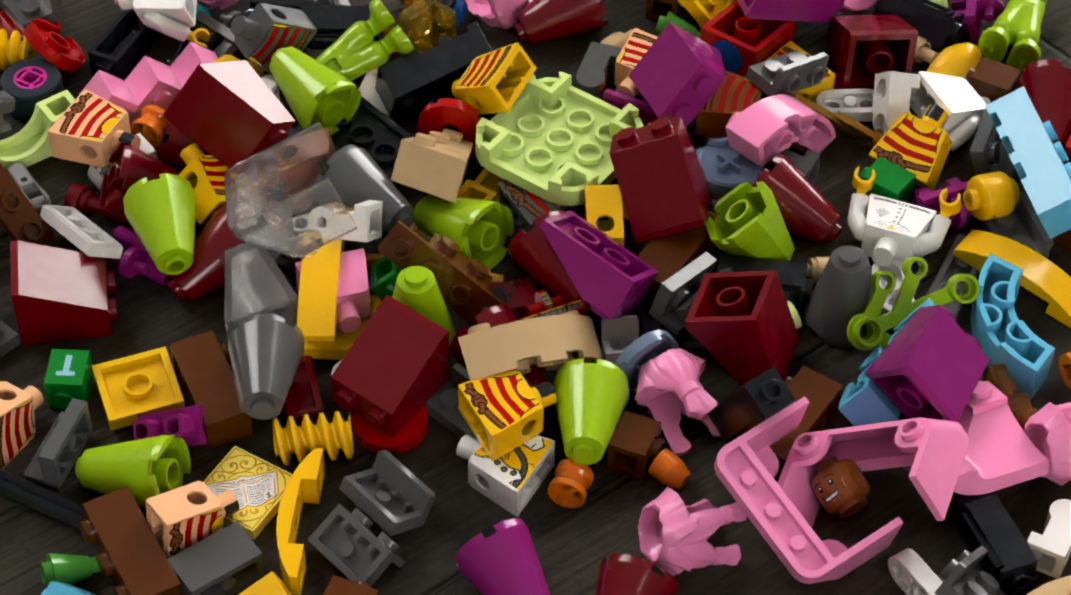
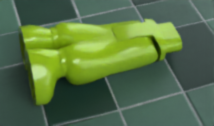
(1017, 26)
(356, 49)

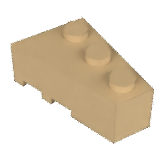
(433, 163)

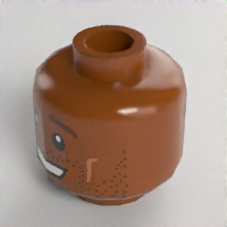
(840, 487)

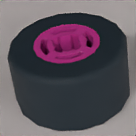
(30, 83)

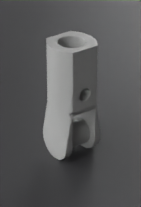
(28, 185)

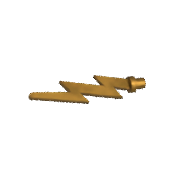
(844, 122)

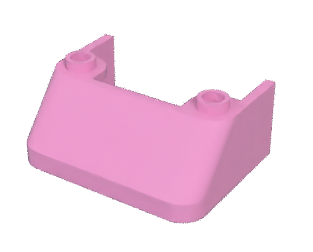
(928, 445)
(748, 473)

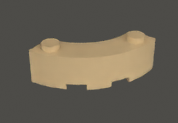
(529, 342)

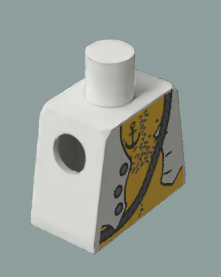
(514, 476)

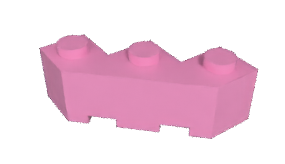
(150, 81)

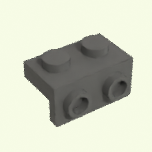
(390, 494)

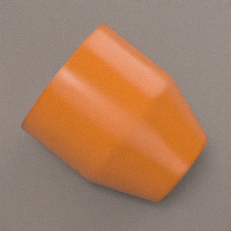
(669, 470)

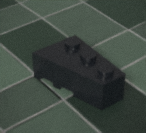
(411, 79)

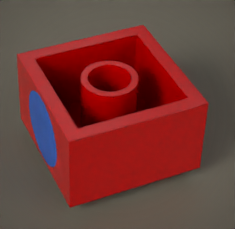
(745, 39)

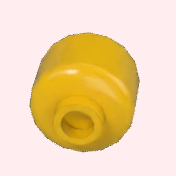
(991, 195)

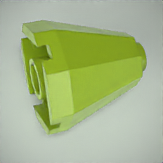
(750, 224)

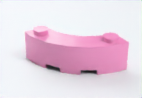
(776, 125)

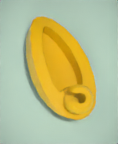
(956, 60)

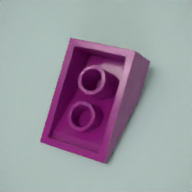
(598, 266)

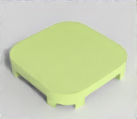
(553, 140)

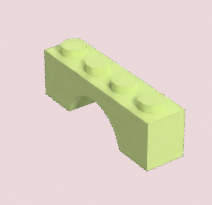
(32, 141)

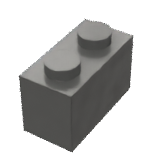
(219, 563)

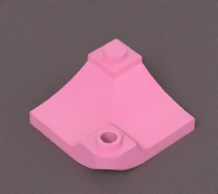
(997, 448)

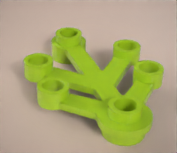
(903, 304)

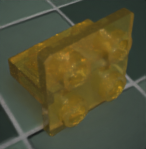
(426, 22)

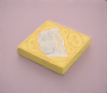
(255, 485)

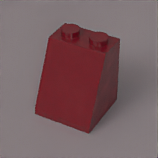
(870, 46)
(229, 111)
(660, 178)
(60, 294)
(744, 323)
(392, 367)

